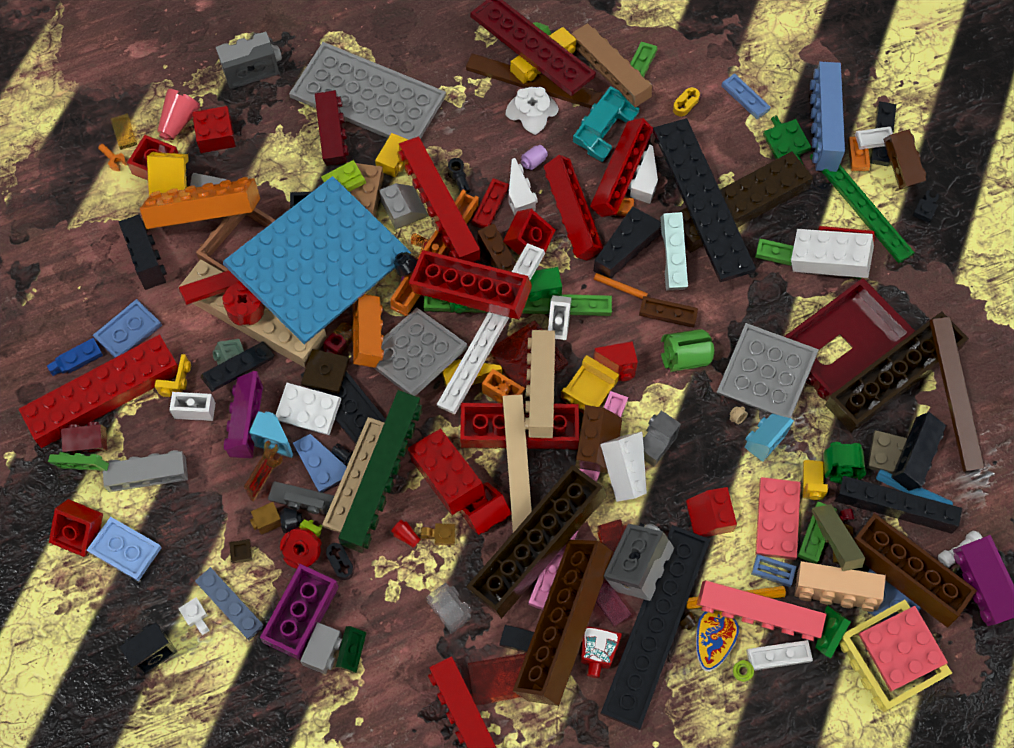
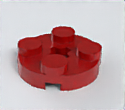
(310, 543)

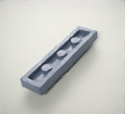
(229, 603)

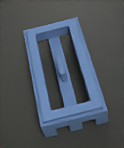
(787, 582)

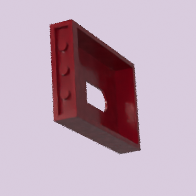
(863, 323)

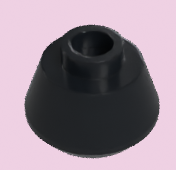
(405, 263)
(290, 519)

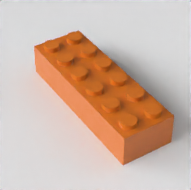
(200, 203)

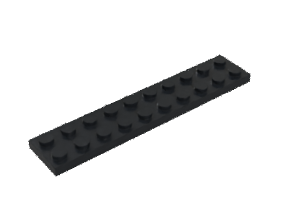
(704, 200)
(655, 631)

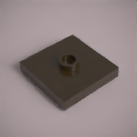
(325, 371)

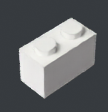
(559, 316)
(192, 406)

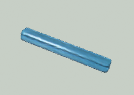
(885, 477)

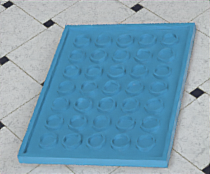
(316, 259)

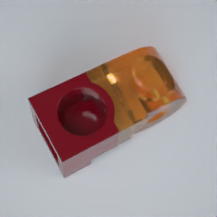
(339, 339)

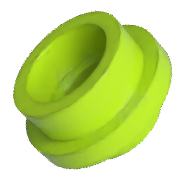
(743, 664)

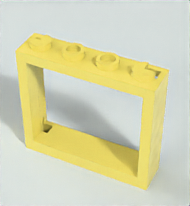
(868, 679)

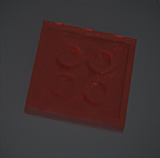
(513, 351)

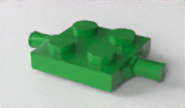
(786, 138)

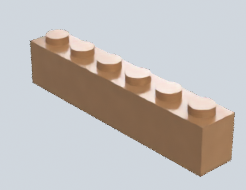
(612, 65)

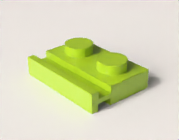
(347, 176)

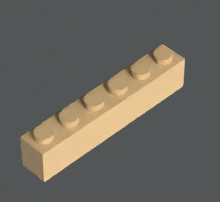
(541, 384)

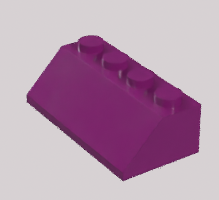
(243, 412)
(988, 575)

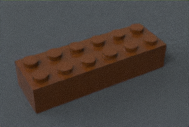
(913, 571)

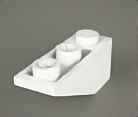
(646, 178)
(519, 190)

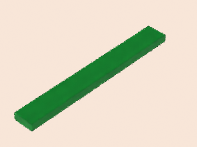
(869, 214)

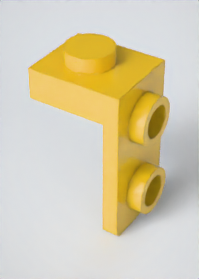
(166, 388)
(813, 480)

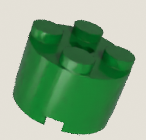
(844, 461)

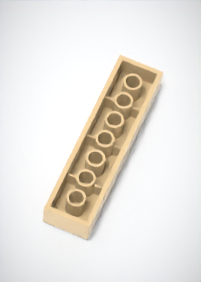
(269, 327)

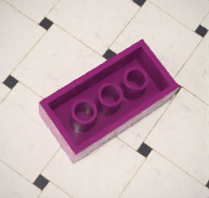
(299, 611)

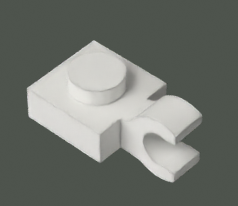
(194, 614)

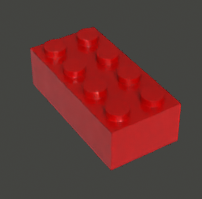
(446, 471)

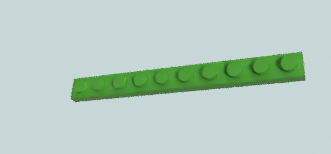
(580, 305)

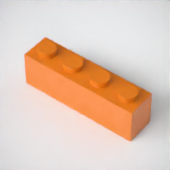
(367, 331)

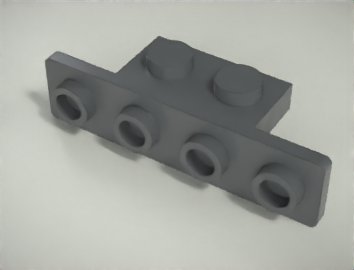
(300, 498)

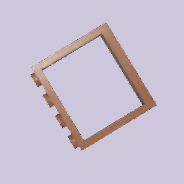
(226, 226)

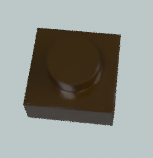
(240, 551)

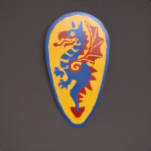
(715, 639)

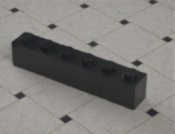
(898, 504)

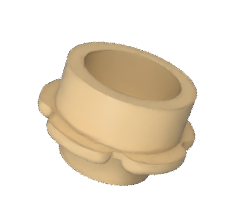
(738, 415)

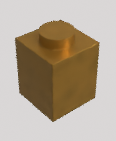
(265, 518)

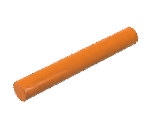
(620, 286)

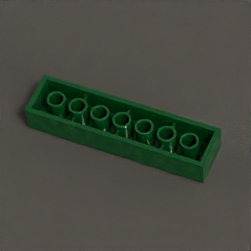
(379, 472)

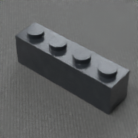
(918, 451)

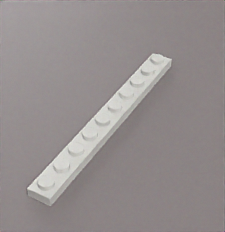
(484, 340)

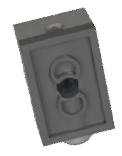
(249, 60)
(639, 561)

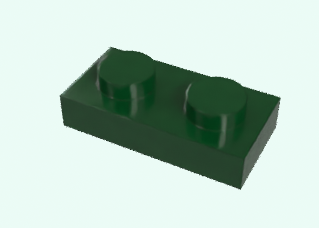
(351, 649)

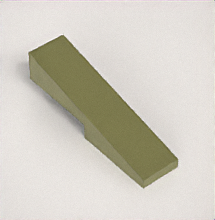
(837, 535)

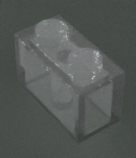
(449, 608)

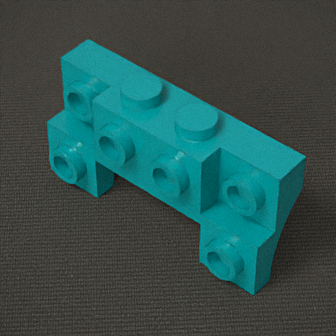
(600, 120)

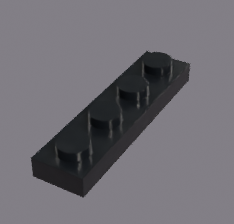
(884, 118)
(237, 366)

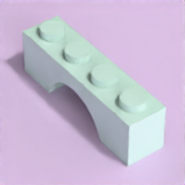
(674, 243)

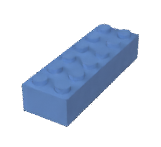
(827, 116)

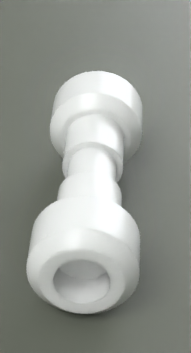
(947, 557)

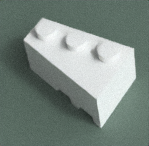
(626, 465)

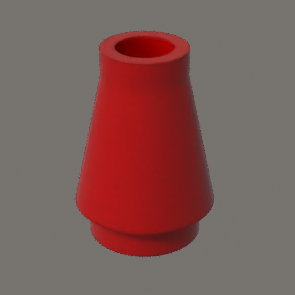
(405, 533)

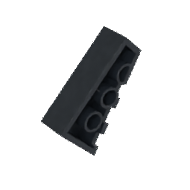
(627, 241)
(142, 252)

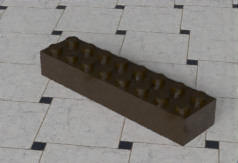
(756, 194)
(888, 377)
(537, 541)

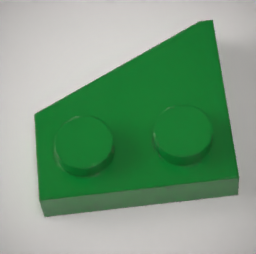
(833, 631)

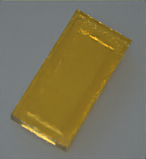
(124, 131)

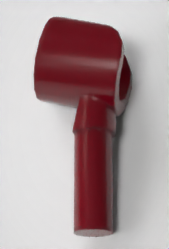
(847, 514)

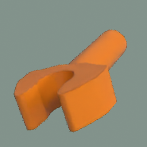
(113, 158)

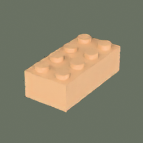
(841, 587)

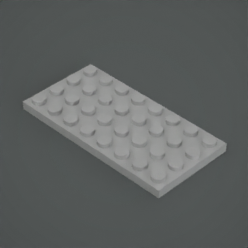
(370, 93)

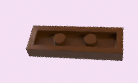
(668, 311)

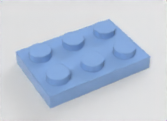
(124, 548)

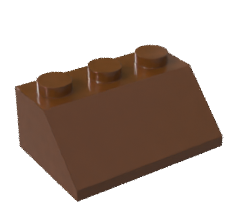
(597, 428)

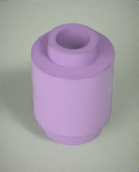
(534, 157)

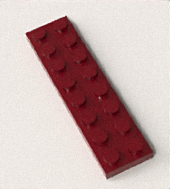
(533, 45)

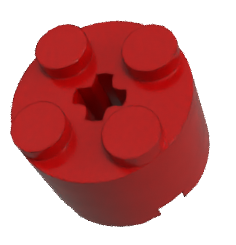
(242, 305)

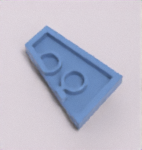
(320, 463)

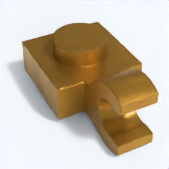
(443, 534)

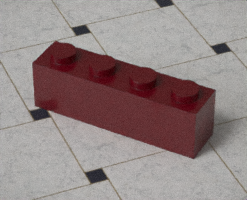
(330, 128)

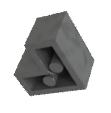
(660, 436)

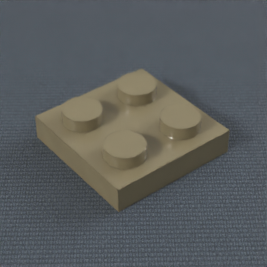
(885, 451)

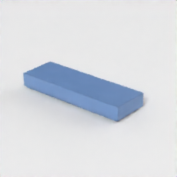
(745, 96)

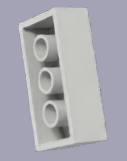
(832, 253)

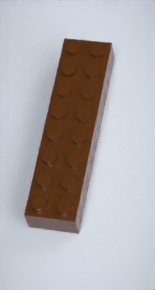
(563, 622)

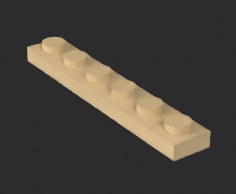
(353, 475)

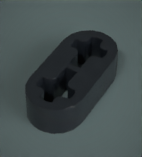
(343, 559)

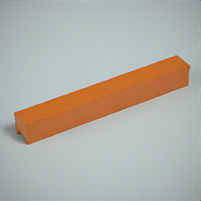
(404, 297)

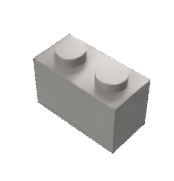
(322, 648)

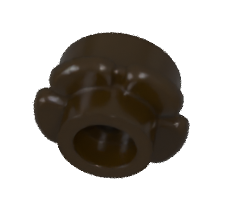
(688, 621)

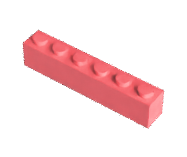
(761, 609)

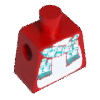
(598, 649)

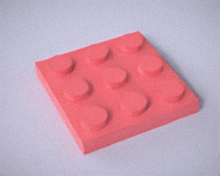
(903, 648)

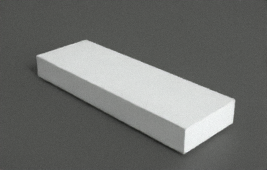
(779, 655)

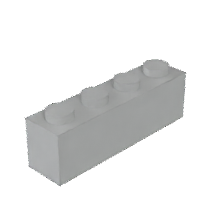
(145, 471)

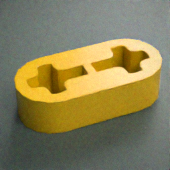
(683, 99)

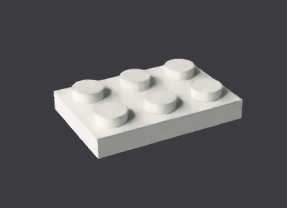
(308, 408)

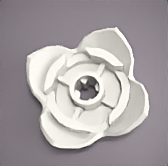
(535, 116)

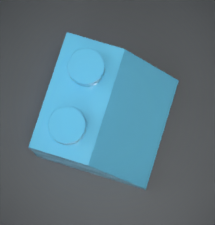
(267, 428)
(768, 435)

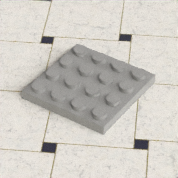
(418, 352)
(767, 371)

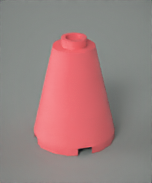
(175, 114)

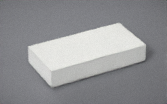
(872, 137)

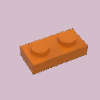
(858, 158)

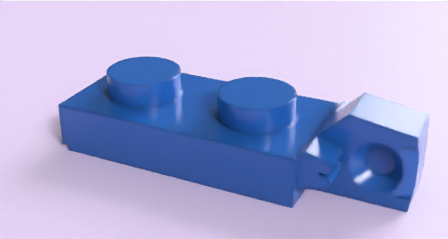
(75, 358)

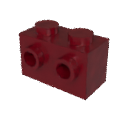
(84, 438)

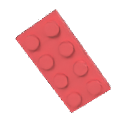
(778, 518)

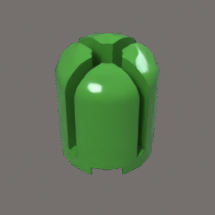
(687, 350)

